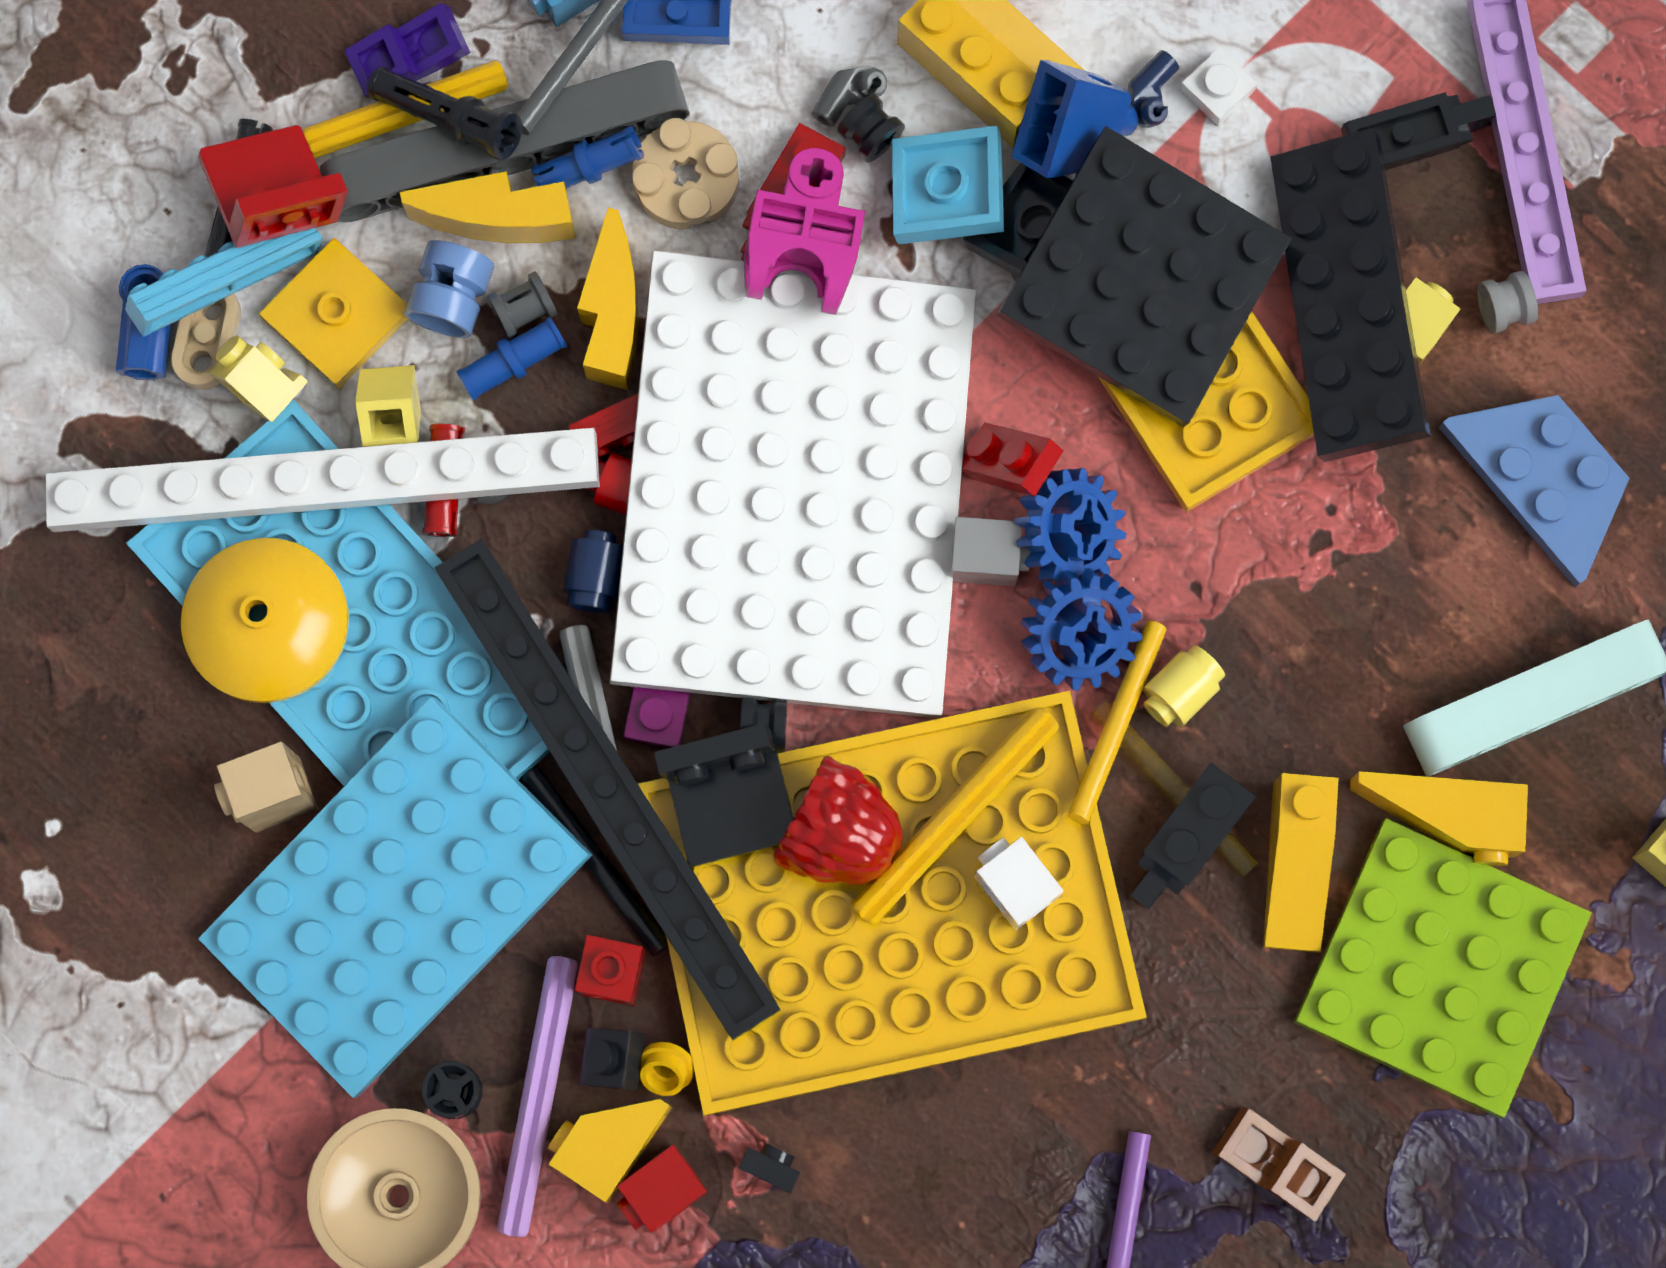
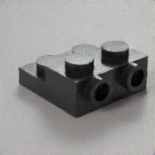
(1027, 207)

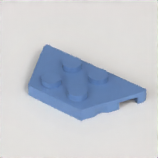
(1546, 475)

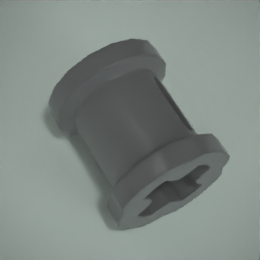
(522, 304)

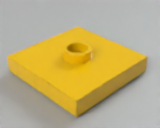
(335, 313)

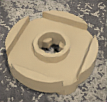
(693, 203)

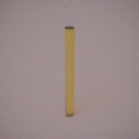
(1172, 786)

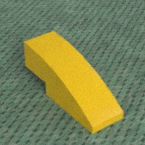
(491, 211)
(611, 307)

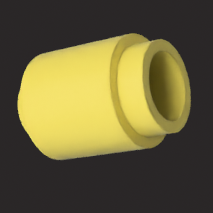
(1183, 687)

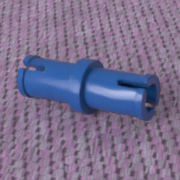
(590, 160)
(511, 358)

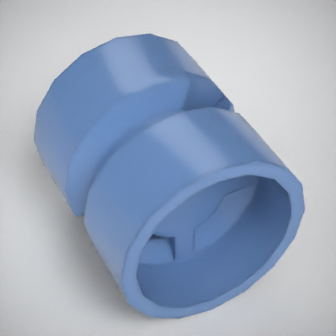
(449, 288)

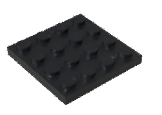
(1144, 276)

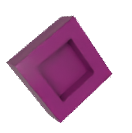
(656, 717)

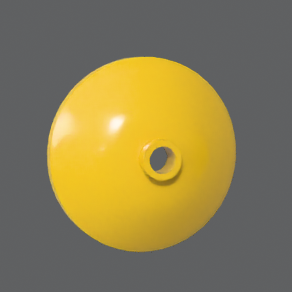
(284, 650)

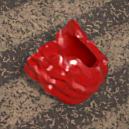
(840, 829)

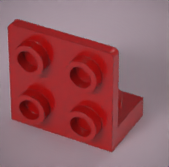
(271, 186)

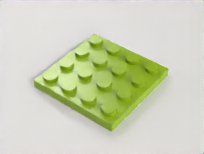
(1443, 968)

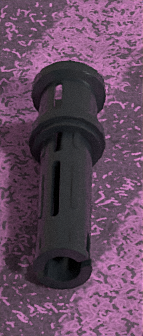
(395, 89)

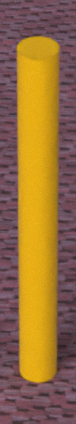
(1117, 723)

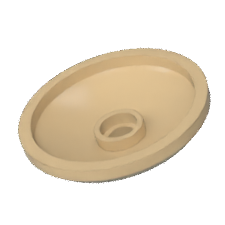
(354, 1182)

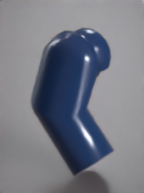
(1146, 89)

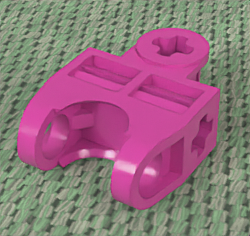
(805, 230)

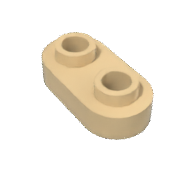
(201, 338)

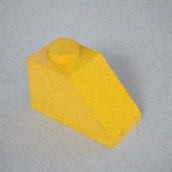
(606, 1145)

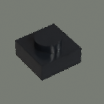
(612, 1059)
(771, 1166)

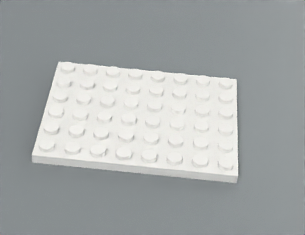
(794, 489)

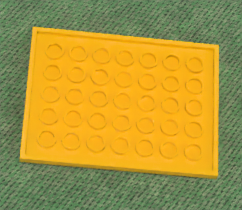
(944, 964)

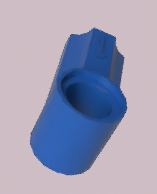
(138, 355)

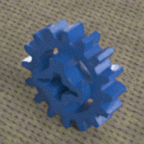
(1070, 526)
(1078, 624)

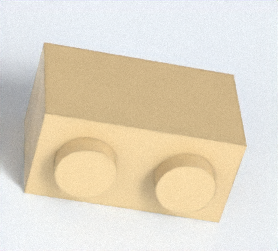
(265, 788)

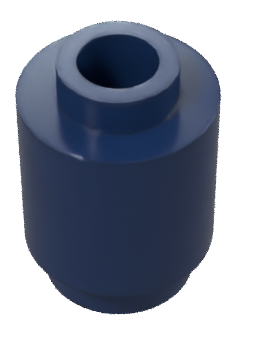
(593, 572)

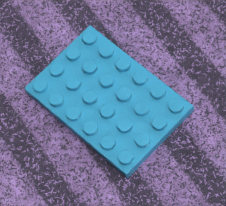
(394, 897)

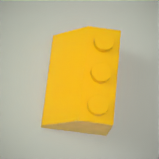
(981, 55)

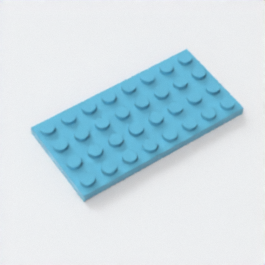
(403, 622)

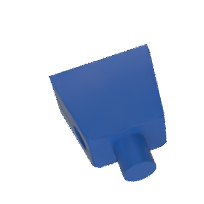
(1066, 117)

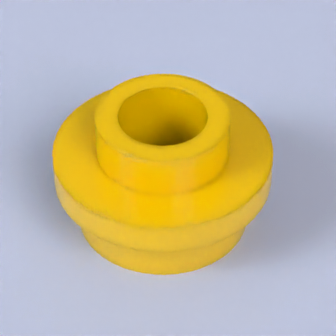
(666, 1068)

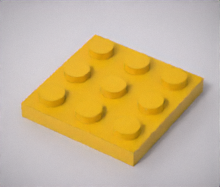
(1242, 423)

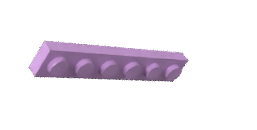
(1527, 149)

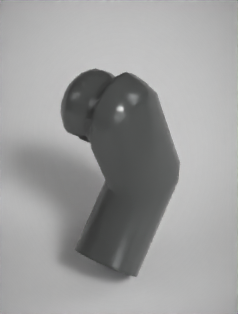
(848, 88)

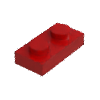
(1010, 458)

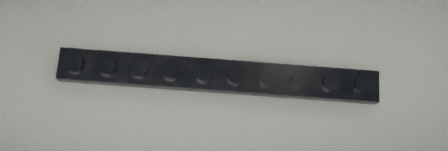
(608, 790)

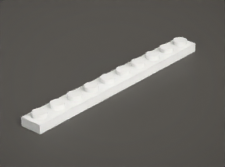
(322, 480)

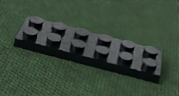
(1349, 296)

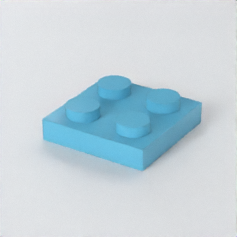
(947, 185)

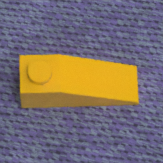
(1460, 813)
(1299, 861)

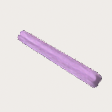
(537, 1096)

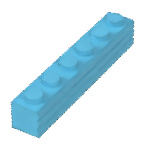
(215, 278)

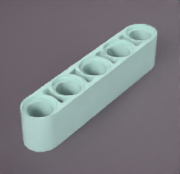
(1537, 698)

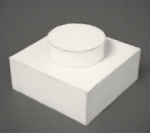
(1218, 86)

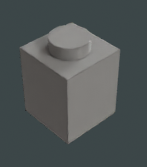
(987, 552)

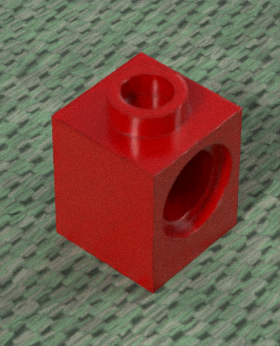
(610, 970)
(660, 1191)

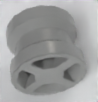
(1507, 302)

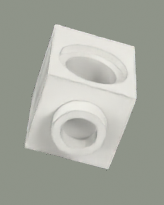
(1016, 881)

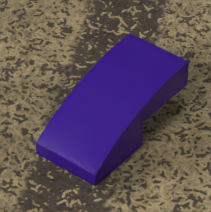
(411, 50)

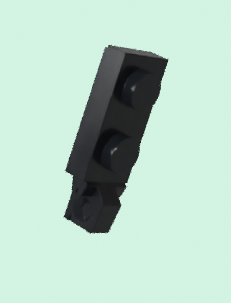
(1425, 127)
(1191, 834)

